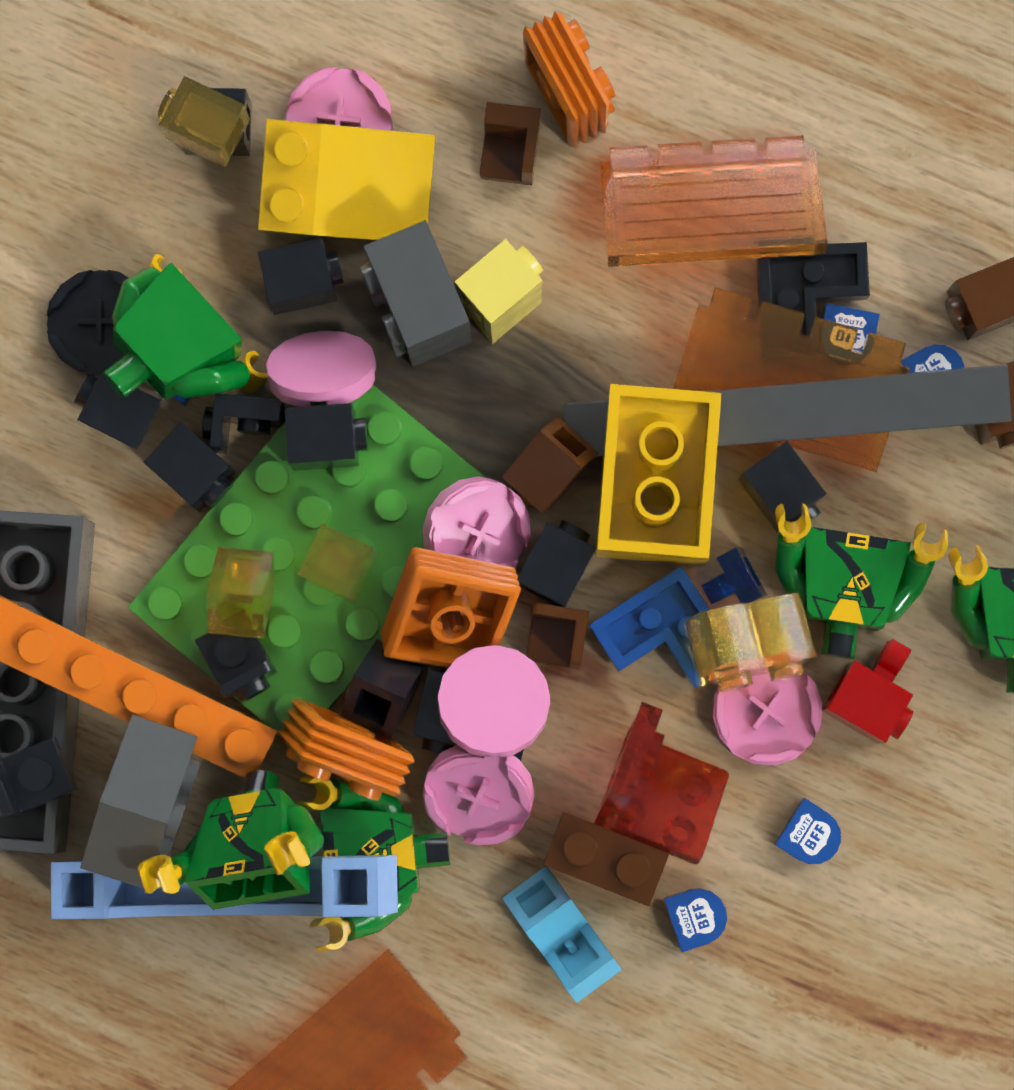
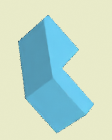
(561, 934)

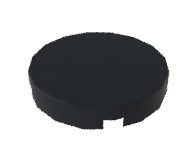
(82, 321)

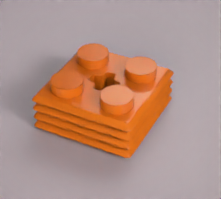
(564, 76)
(471, 591)
(331, 744)

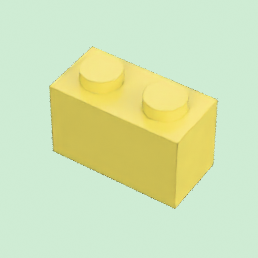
(501, 289)

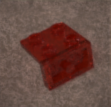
(661, 792)

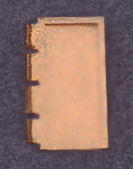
(712, 204)
(739, 352)
(365, 1039)

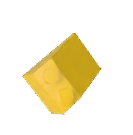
(344, 180)
(658, 475)

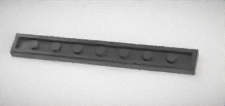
(839, 406)

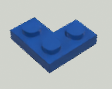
(652, 619)

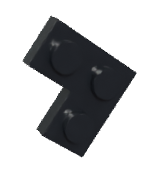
(807, 279)

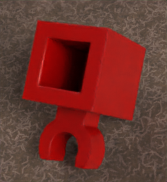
(869, 698)

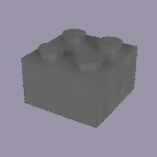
(418, 292)
(141, 800)

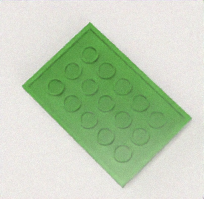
(271, 508)

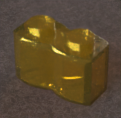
(751, 641)

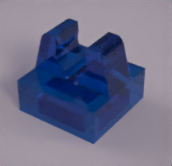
(737, 579)

